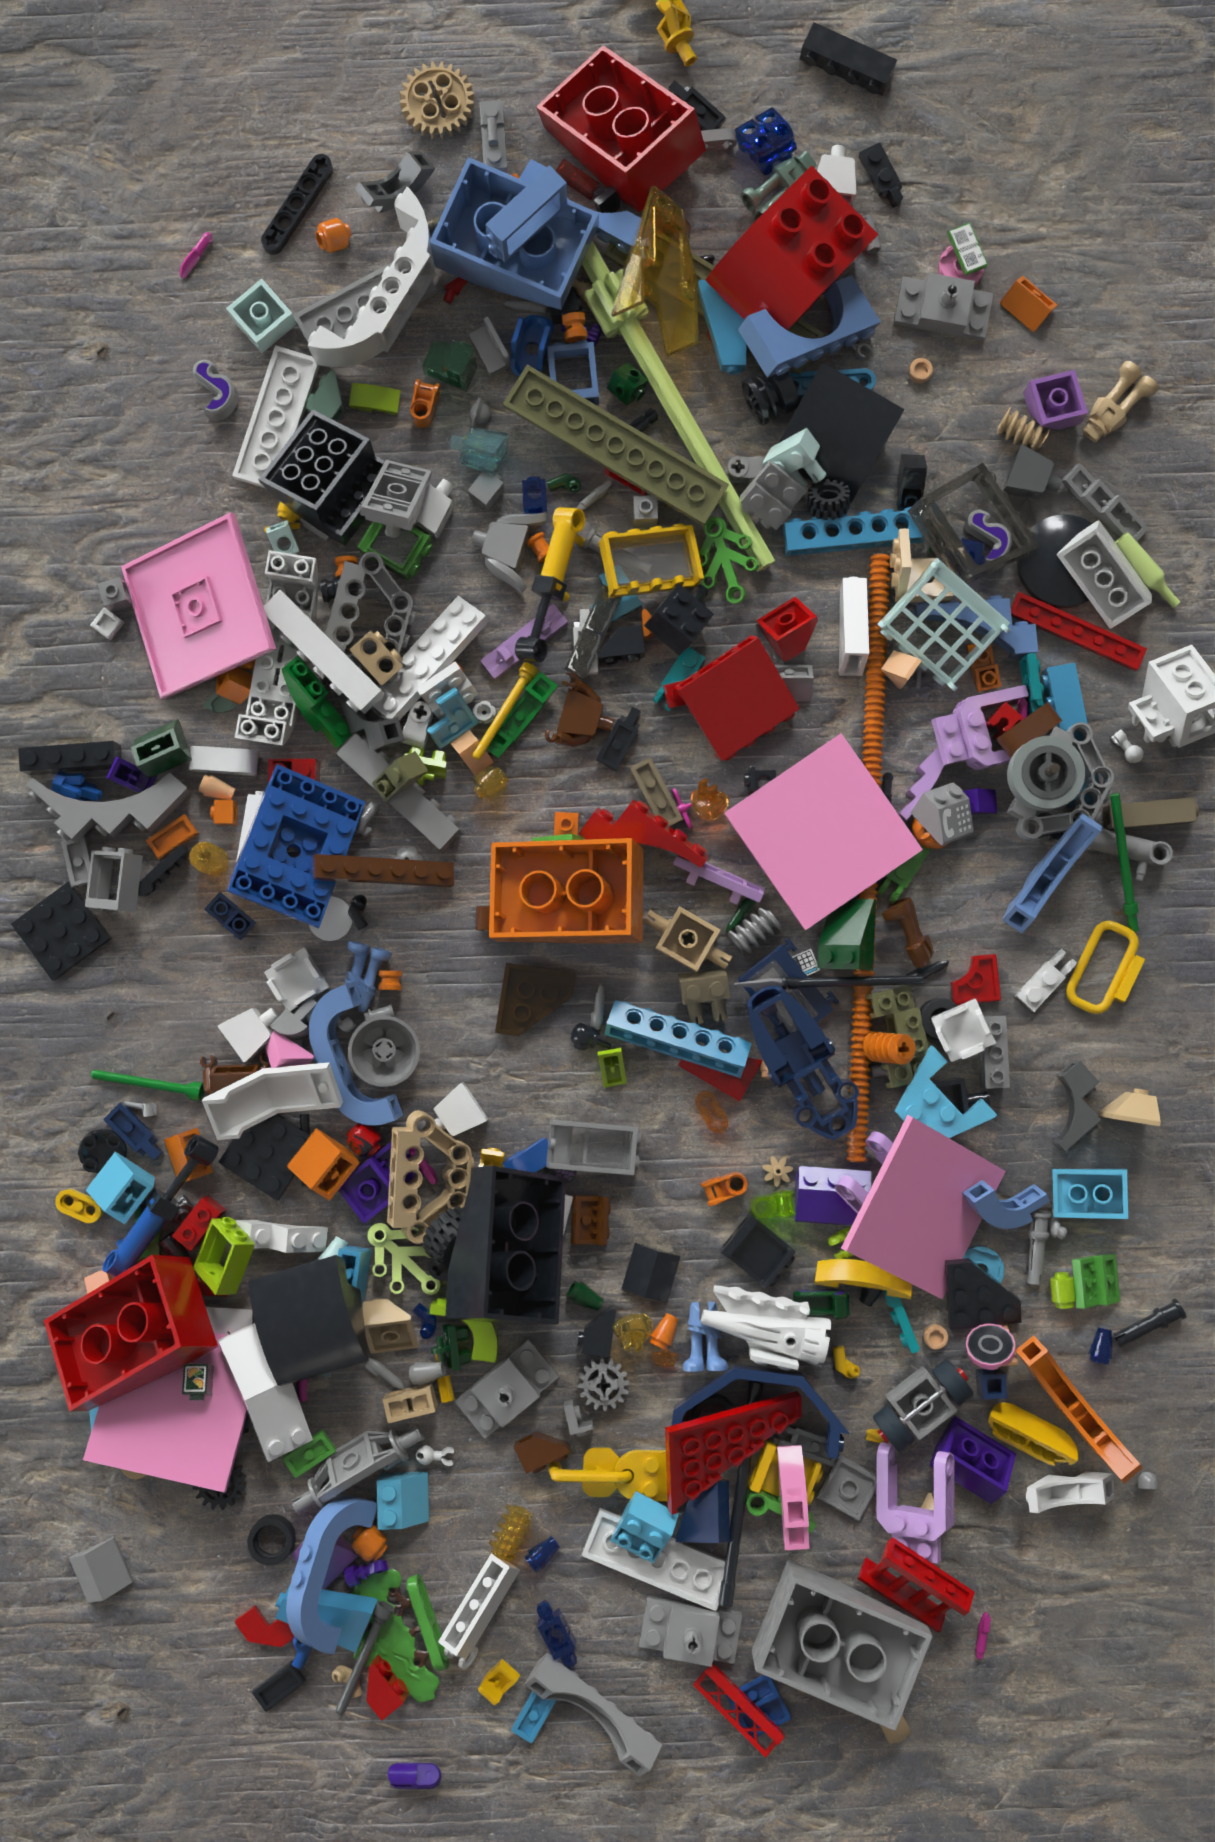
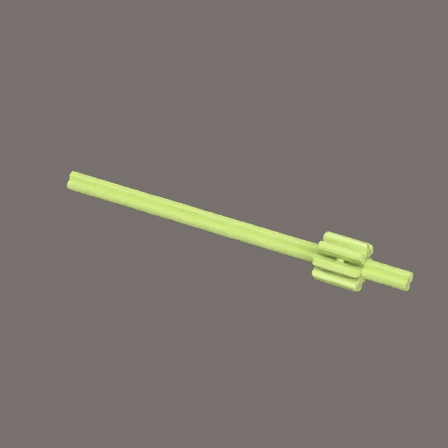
(627, 324)

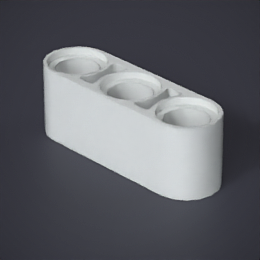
(223, 760)

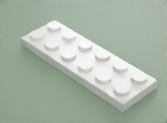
(276, 412)
(430, 655)
(677, 1569)

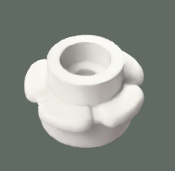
(484, 706)

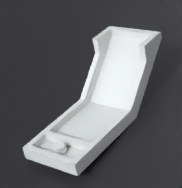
(271, 1093)
(271, 1407)

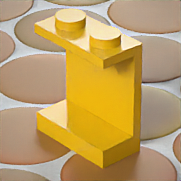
(766, 1475)

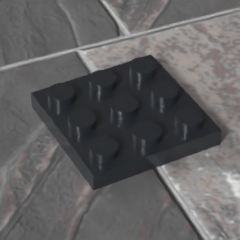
(61, 931)
(264, 1153)

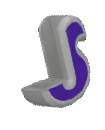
(219, 385)
(991, 534)

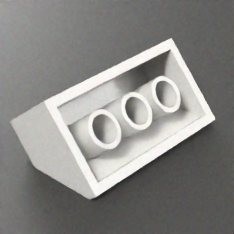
(1105, 574)

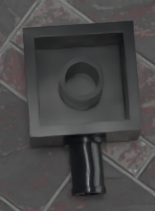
(680, 617)
(956, 1093)

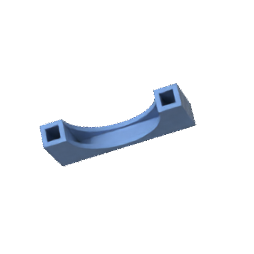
(780, 349)

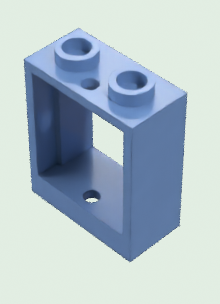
(580, 348)

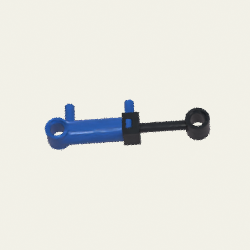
(159, 1209)

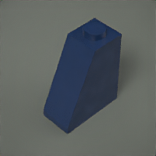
(707, 1517)

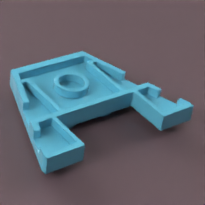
(930, 1106)

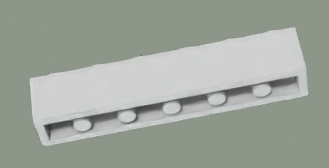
(325, 655)

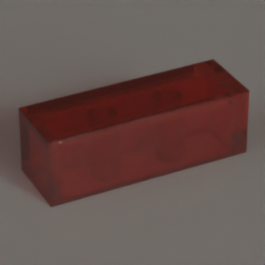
(577, 179)

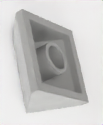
(101, 1570)

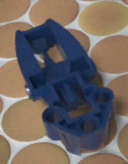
(797, 1056)

